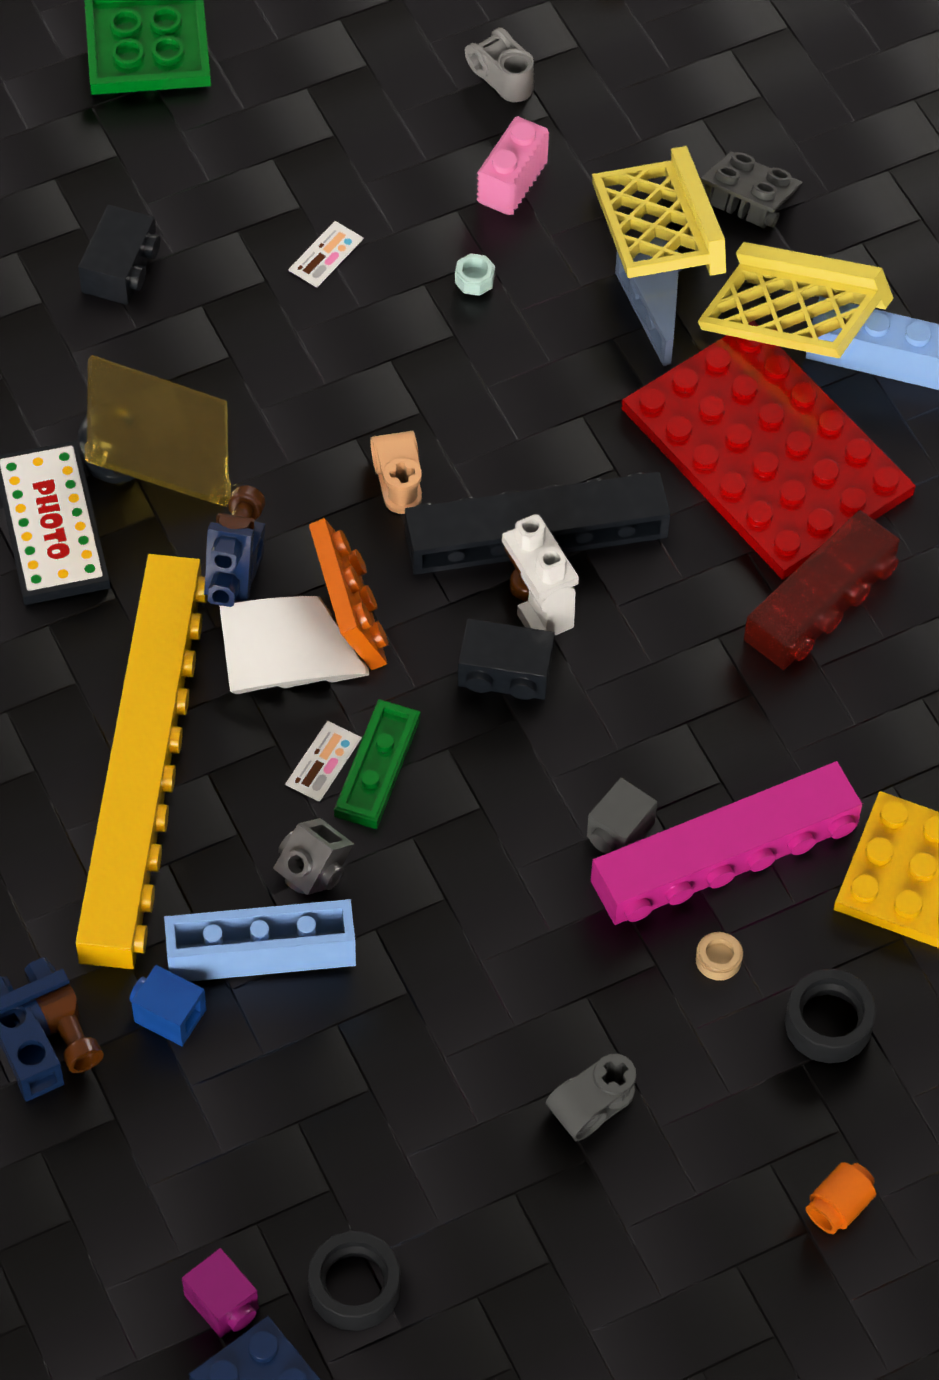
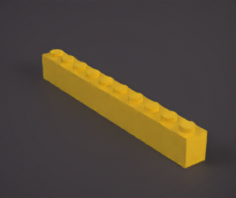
(140, 765)

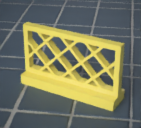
(689, 209)
(806, 277)

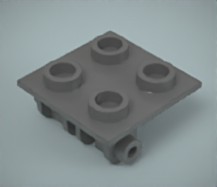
(757, 185)

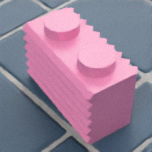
(513, 166)

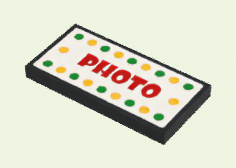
(51, 523)

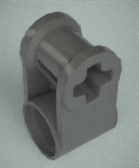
(588, 1101)

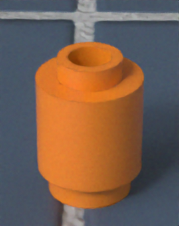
(841, 1197)

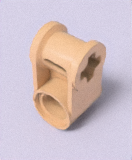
(398, 469)

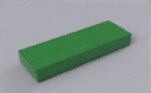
(377, 764)

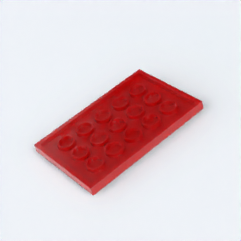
(766, 448)

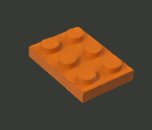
(348, 595)

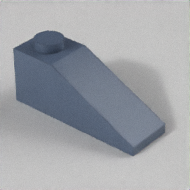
(653, 302)

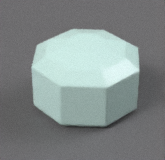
(474, 274)

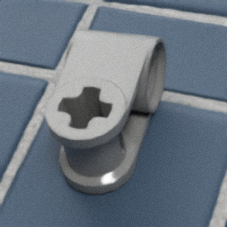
(503, 65)

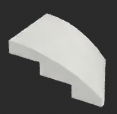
(285, 644)

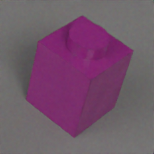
(221, 1293)

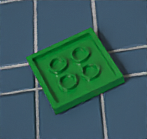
(146, 45)

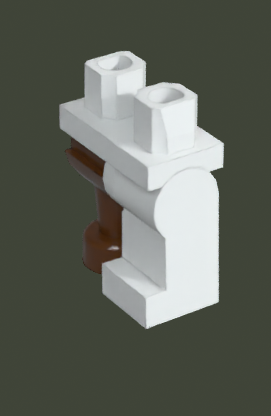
(541, 577)

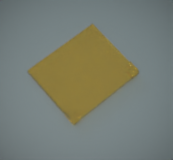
(157, 431)

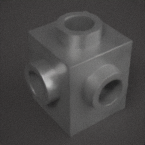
(313, 857)

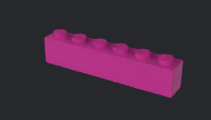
(726, 843)

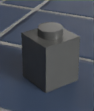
(621, 817)

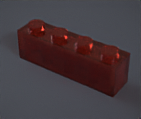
(822, 590)

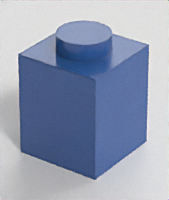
(167, 1004)

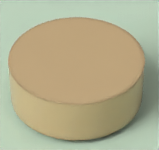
(719, 956)

